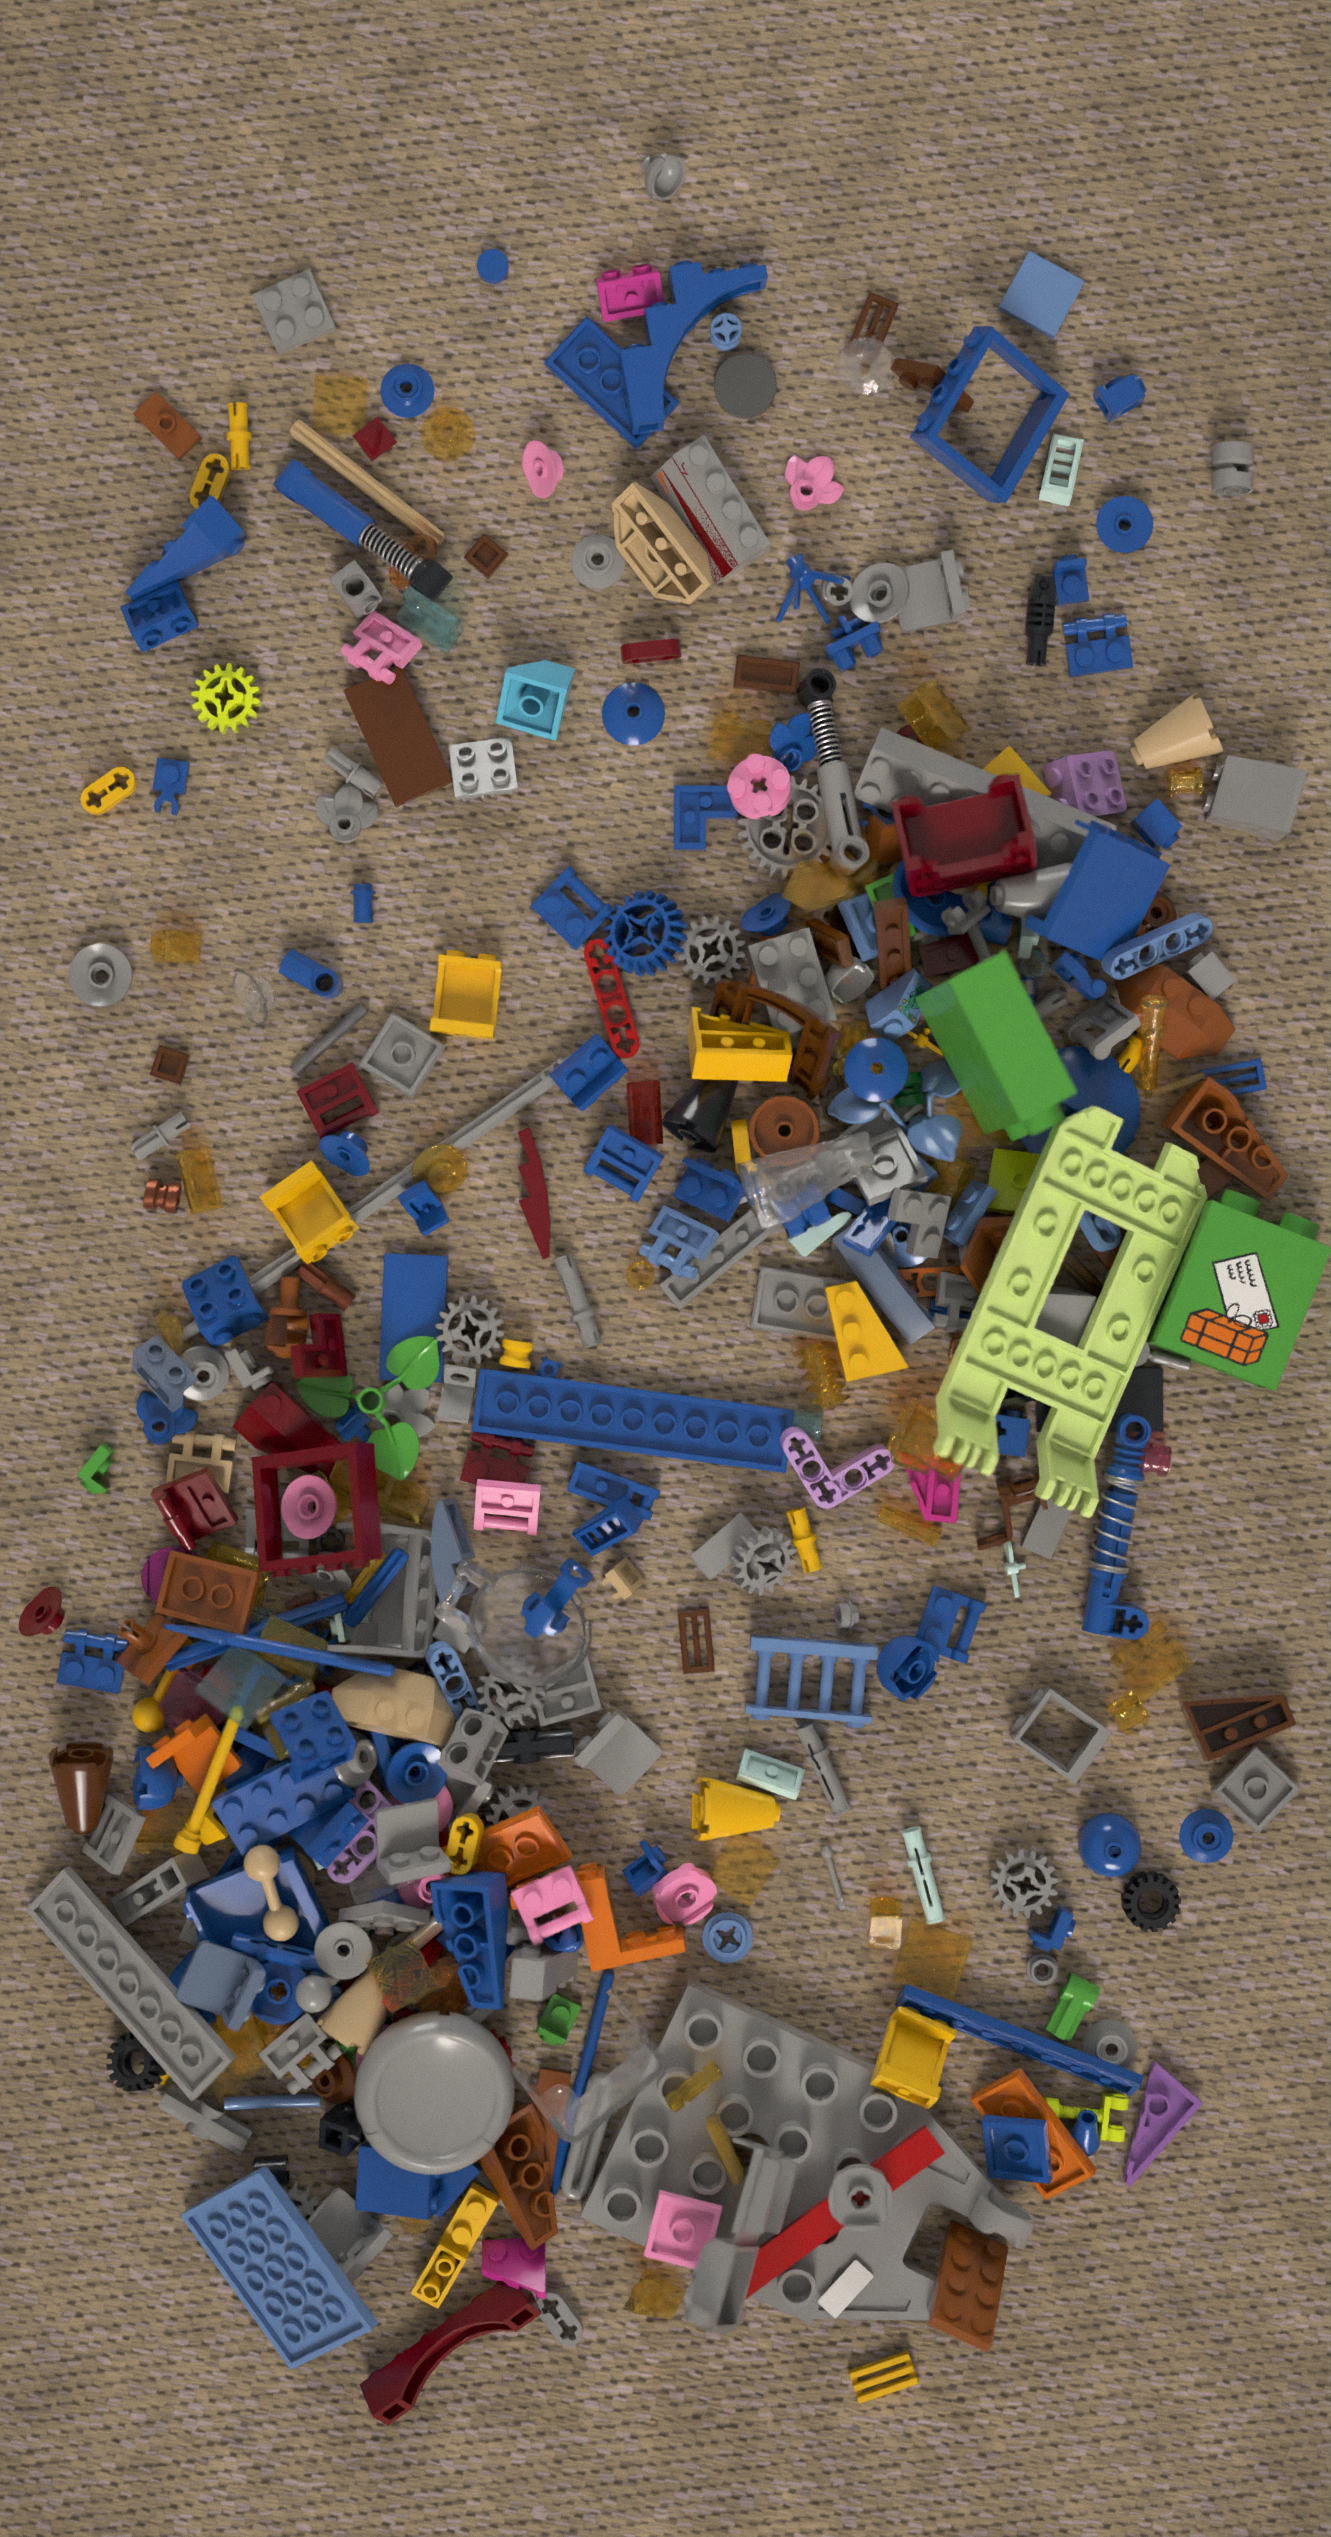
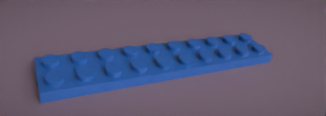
(631, 1420)

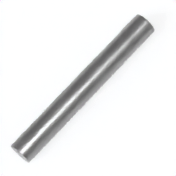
(329, 1039)

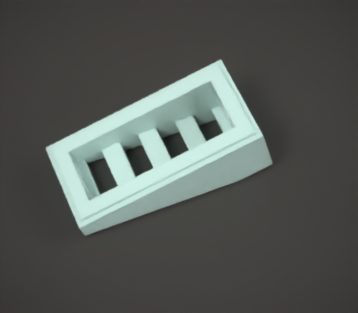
(1057, 489)
(815, 1236)

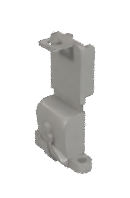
(727, 2264)

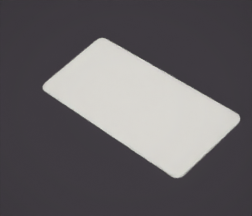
(845, 2289)

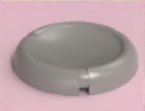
(434, 2092)

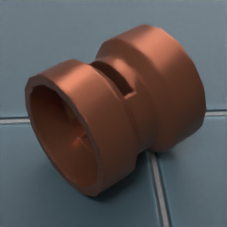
(162, 1196)

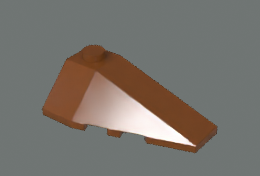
(1218, 1128)
(520, 2176)

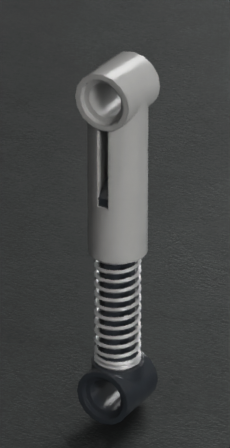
(833, 775)

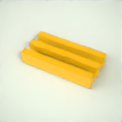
(887, 2388)

